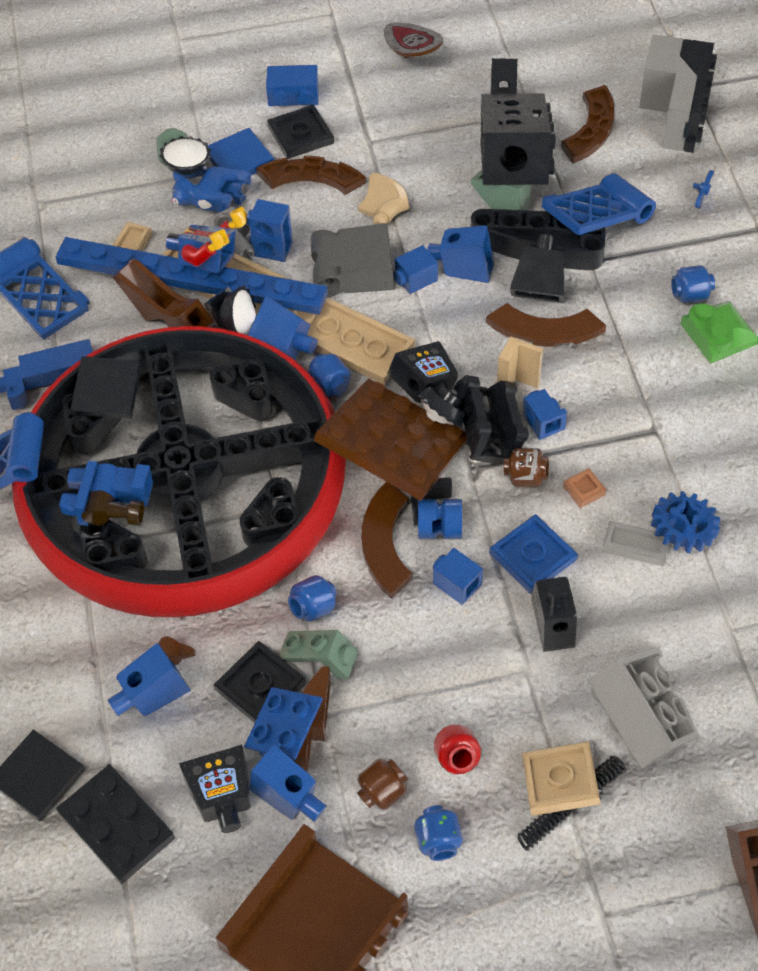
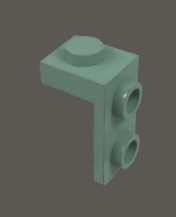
(321, 645)

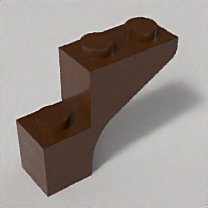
(157, 300)

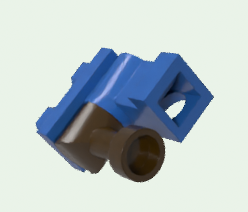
(102, 487)

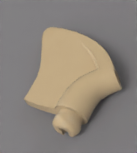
(384, 199)

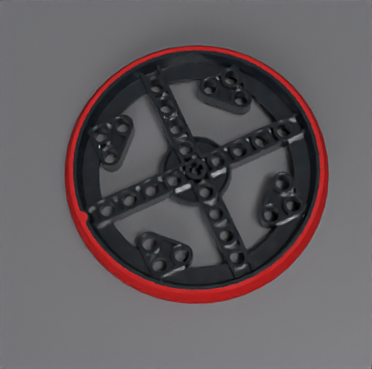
(242, 377)

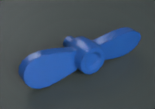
(703, 188)

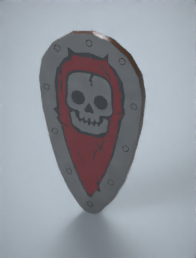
(411, 39)

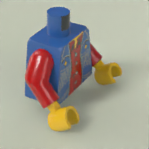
(208, 246)

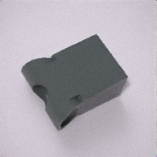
(353, 259)

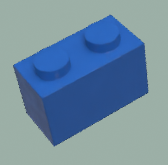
(292, 85)

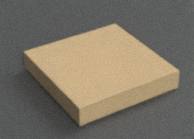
(560, 778)

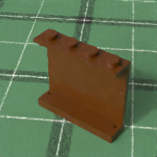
(312, 914)

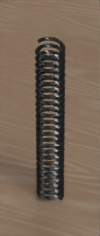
(557, 817)

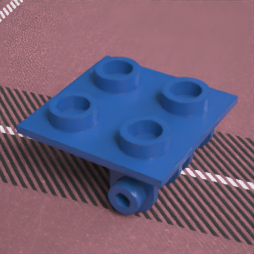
(283, 722)

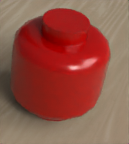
(457, 749)

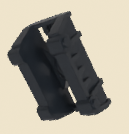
(497, 426)

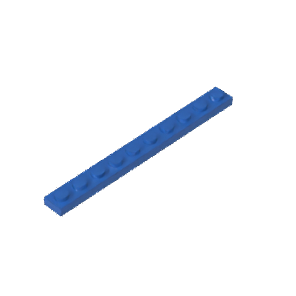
(110, 259)

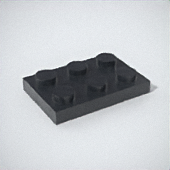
(115, 823)

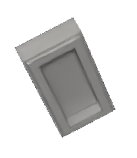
(634, 543)

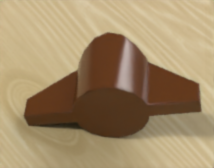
(175, 650)

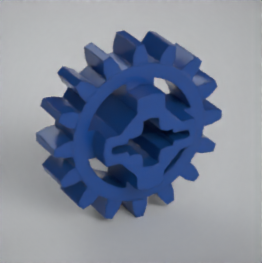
(685, 522)

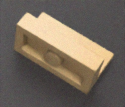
(520, 363)

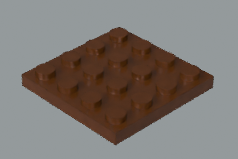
(392, 438)

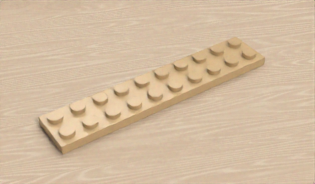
(341, 331)

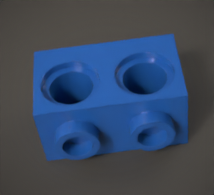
(270, 230)

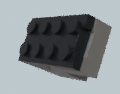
(679, 83)

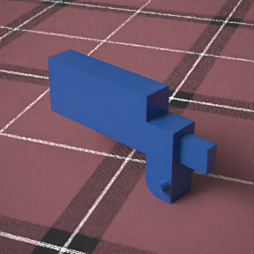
(40, 369)

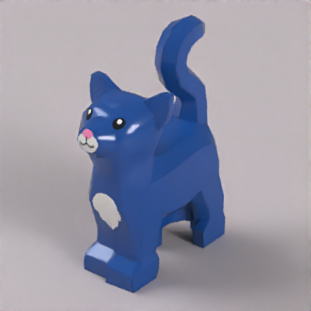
(213, 191)

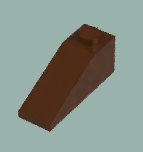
(744, 855)

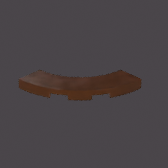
(597, 128)
(311, 169)
(545, 331)
(377, 539)

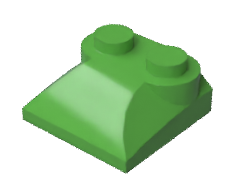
(718, 330)

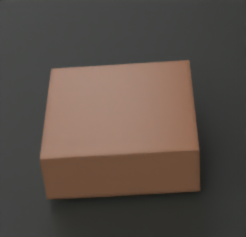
(584, 488)

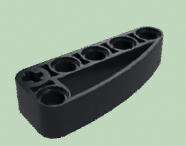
(518, 229)

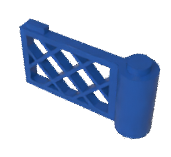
(615, 194)
(15, 267)
(24, 448)

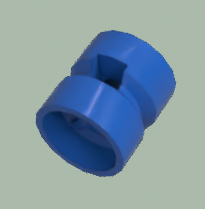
(430, 511)

